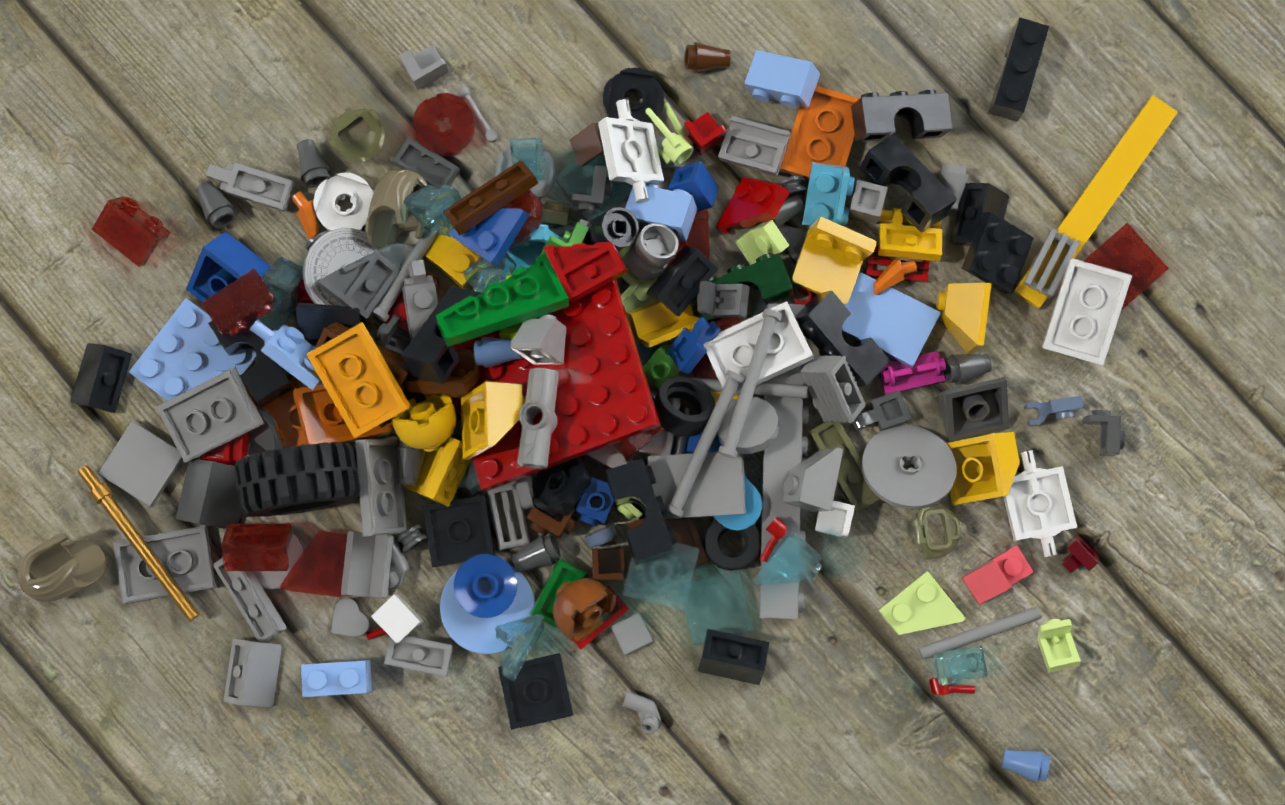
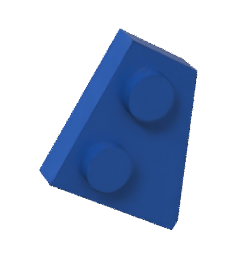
(494, 234)

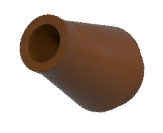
(705, 57)

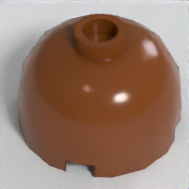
(580, 607)

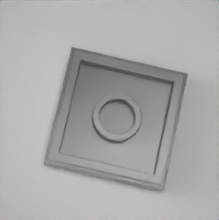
(141, 464)

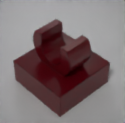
(1080, 554)

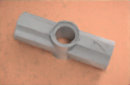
(537, 438)

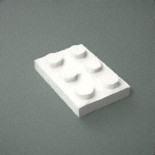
(1086, 311)
(735, 347)

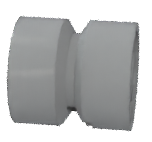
(652, 251)

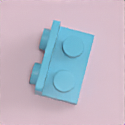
(827, 194)

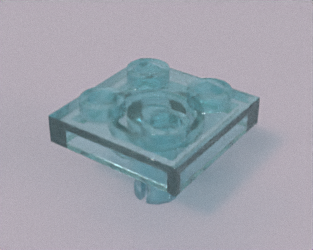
(664, 579)

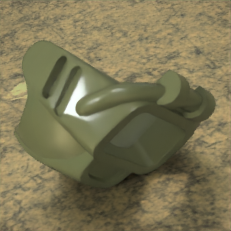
(368, 145)
(951, 528)

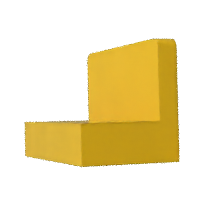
(657, 324)

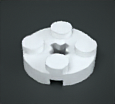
(337, 189)

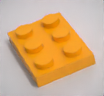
(358, 380)

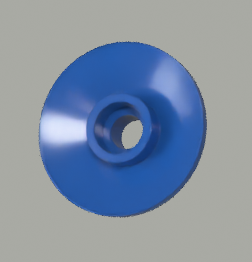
(502, 583)

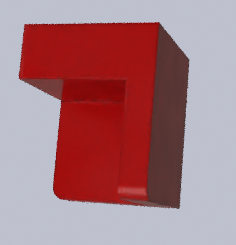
(704, 133)

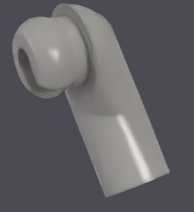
(398, 568)
(646, 710)

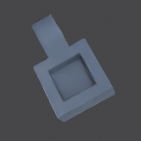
(1061, 408)

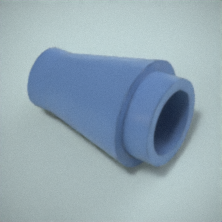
(493, 351)
(1027, 764)

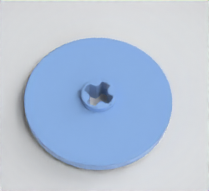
(479, 633)

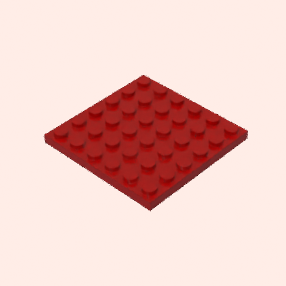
(598, 394)

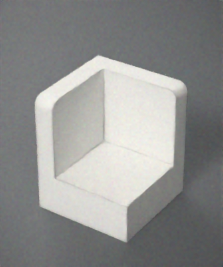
(837, 521)
(396, 618)

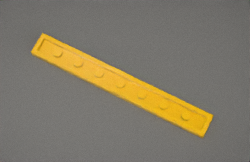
(1104, 188)

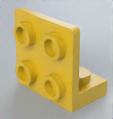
(831, 259)
(442, 472)

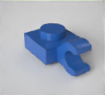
(689, 346)

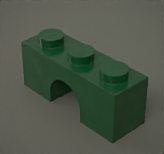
(765, 275)

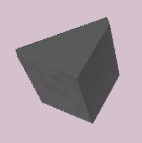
(974, 409)
(209, 495)

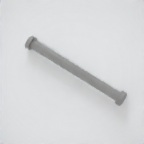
(395, 288)
(771, 317)
(704, 443)

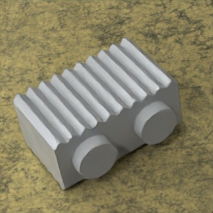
(833, 388)

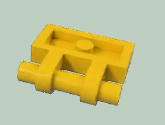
(908, 241)

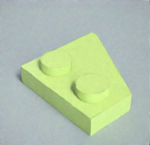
(920, 607)

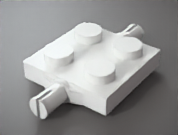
(631, 151)
(1039, 504)

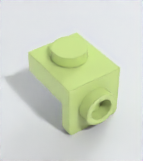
(1058, 645)

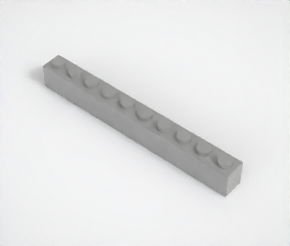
(778, 459)

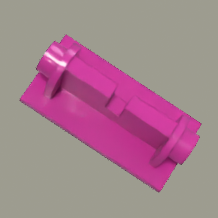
(926, 371)

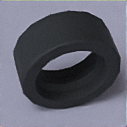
(690, 391)

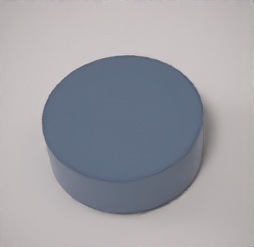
(601, 536)

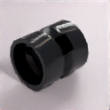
(613, 226)

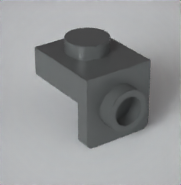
(601, 187)
(723, 300)
(391, 338)
(1111, 436)

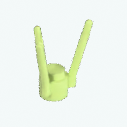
(676, 147)

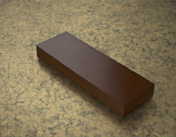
(490, 197)

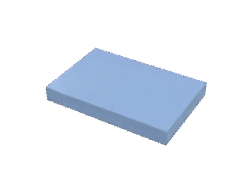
(891, 319)

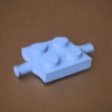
(289, 350)

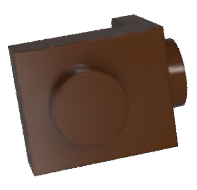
(543, 523)

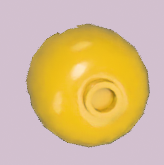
(426, 423)

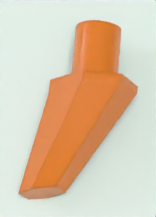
(306, 214)
(893, 274)

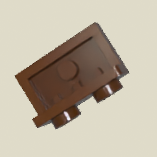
(458, 383)

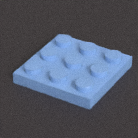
(187, 354)

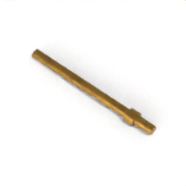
(102, 494)

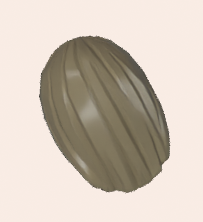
(387, 213)
(60, 568)

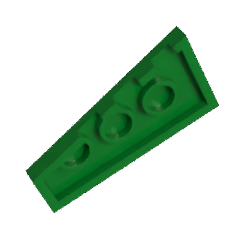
(517, 299)

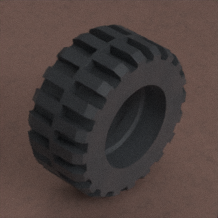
(297, 479)

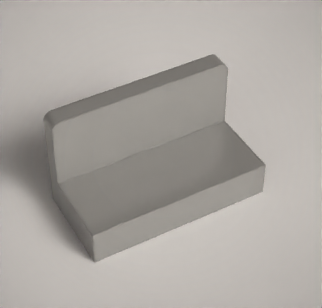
(367, 565)
(252, 673)

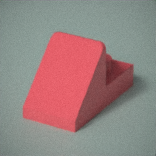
(997, 575)

